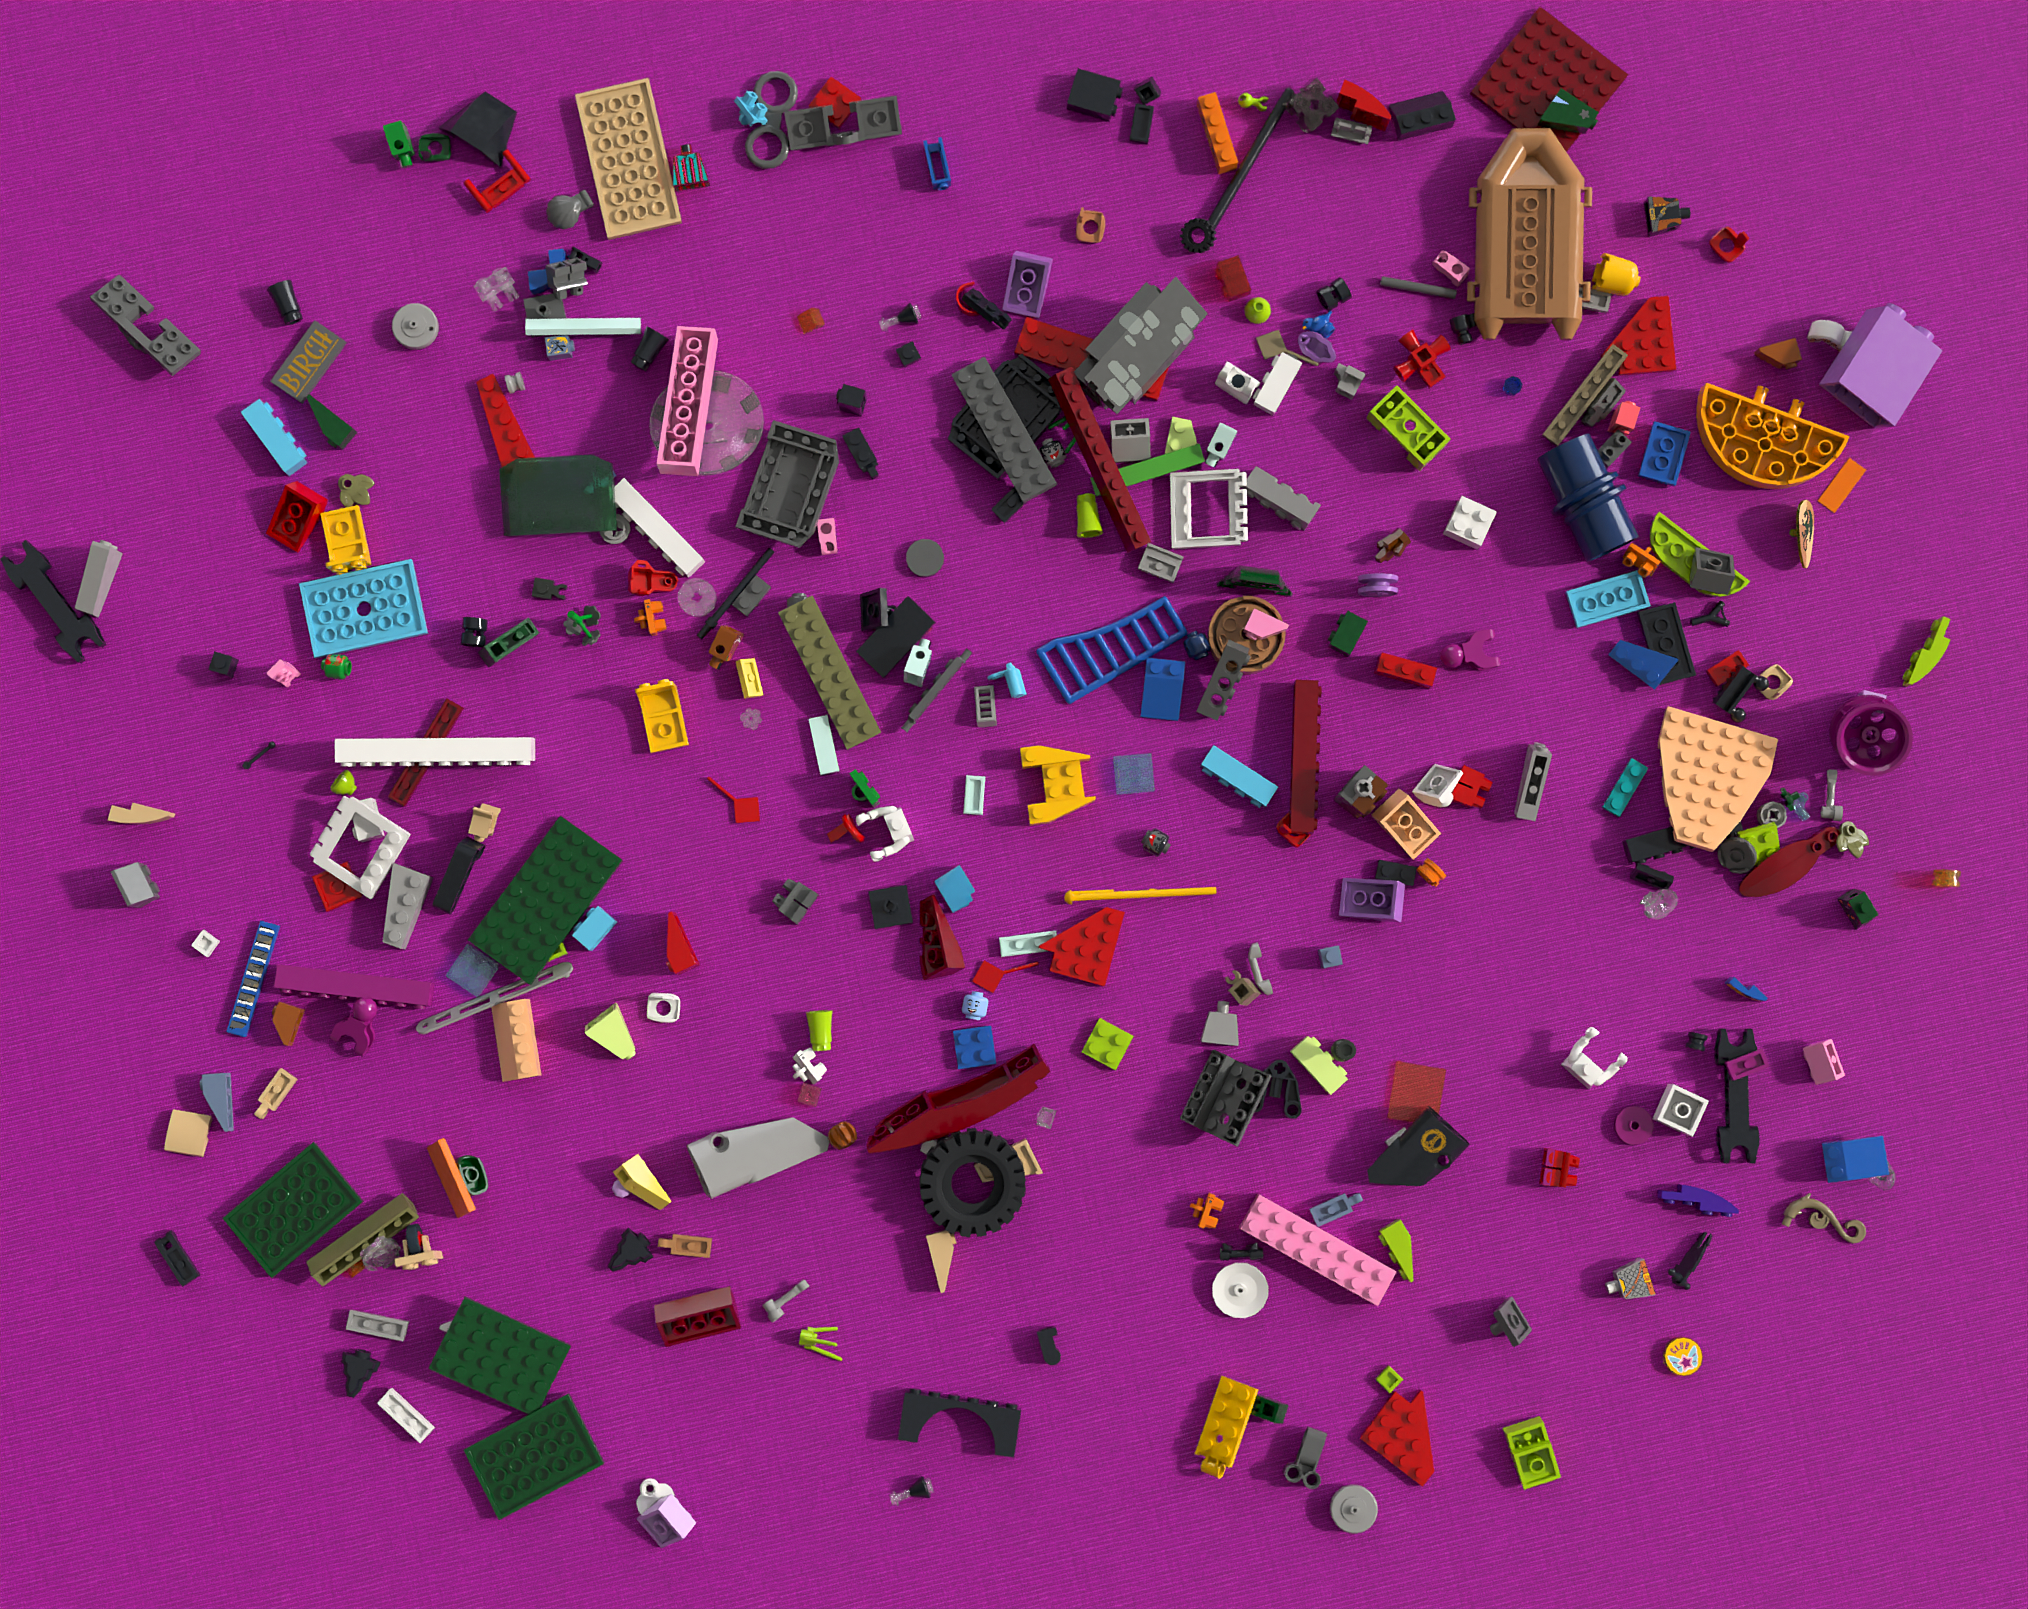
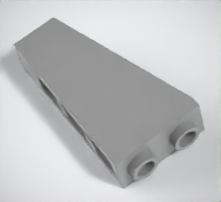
(97, 577)
(1532, 781)

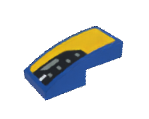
(1750, 992)

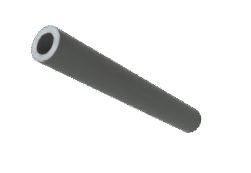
(1418, 287)

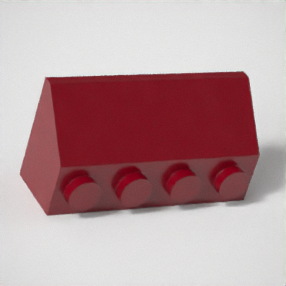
(697, 1316)

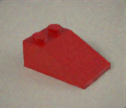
(296, 515)
(679, 950)

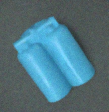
(1013, 680)

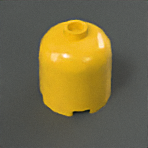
(1615, 275)

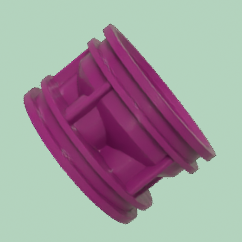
(1892, 751)

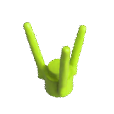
(809, 1338)

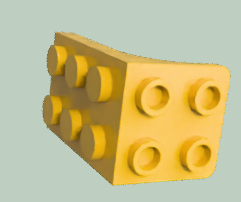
(345, 540)
(662, 715)

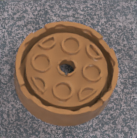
(1230, 622)

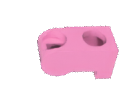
(1451, 267)
(827, 536)

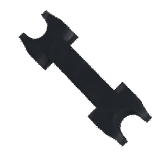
(73, 629)
(1736, 1100)

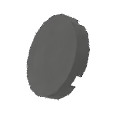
(925, 558)
(1737, 855)

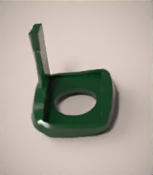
(426, 155)

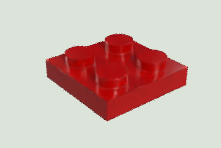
(838, 96)

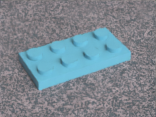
(1607, 599)

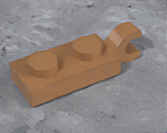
(687, 1245)

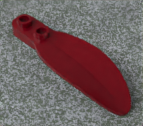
(1787, 864)

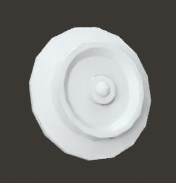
(1240, 1290)

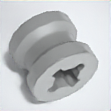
(515, 382)

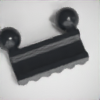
(1735, 689)

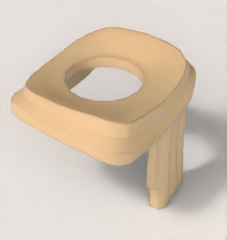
(1785, 682)

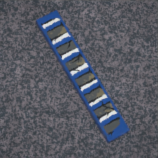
(253, 978)

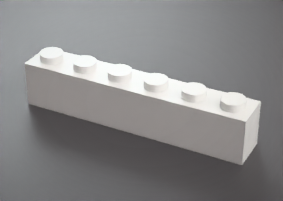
(657, 529)

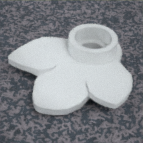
(648, 1498)

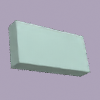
(974, 795)

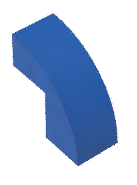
(538, 278)

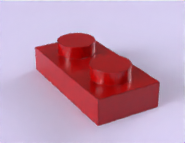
(1723, 669)

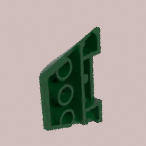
(1256, 578)

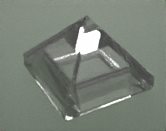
(1045, 1117)

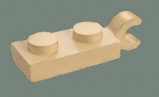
(275, 1092)

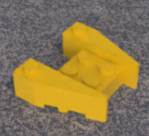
(1061, 782)

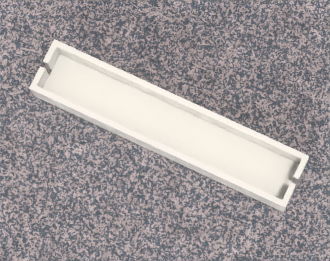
(432, 750)

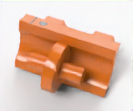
(1642, 559)
(651, 609)
(1205, 1219)

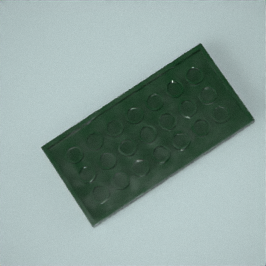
(545, 900)

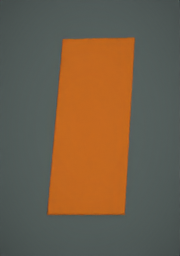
(1842, 485)

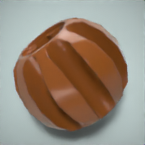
(842, 1135)

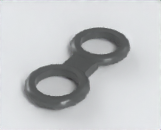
(774, 118)

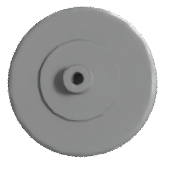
(415, 326)
(1353, 1508)

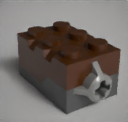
(1361, 793)

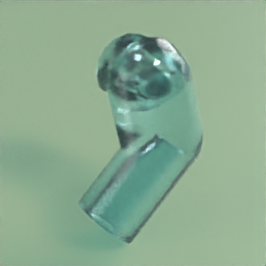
(1799, 805)

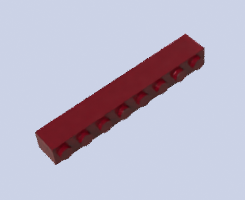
(1304, 757)

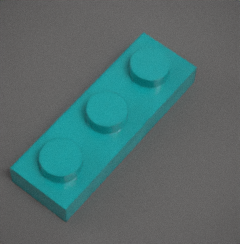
(1625, 787)

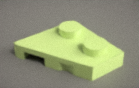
(1180, 435)

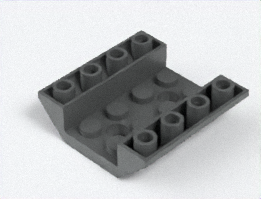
(1219, 1095)

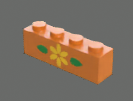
(1217, 133)

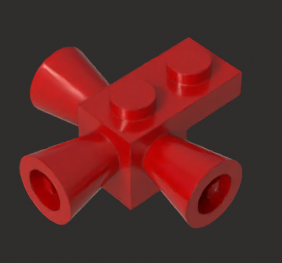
(1422, 359)

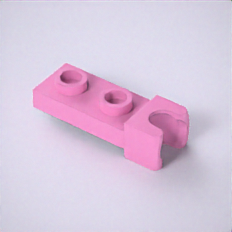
(283, 672)

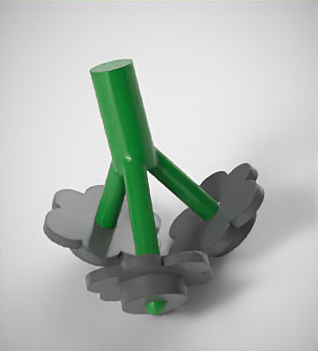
(575, 624)

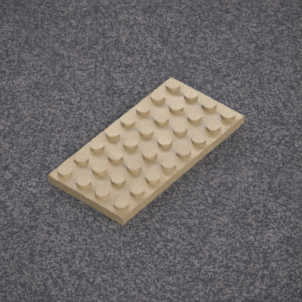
(628, 158)

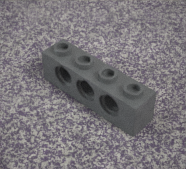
(1232, 652)

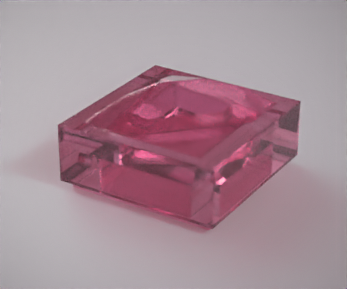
(809, 1095)

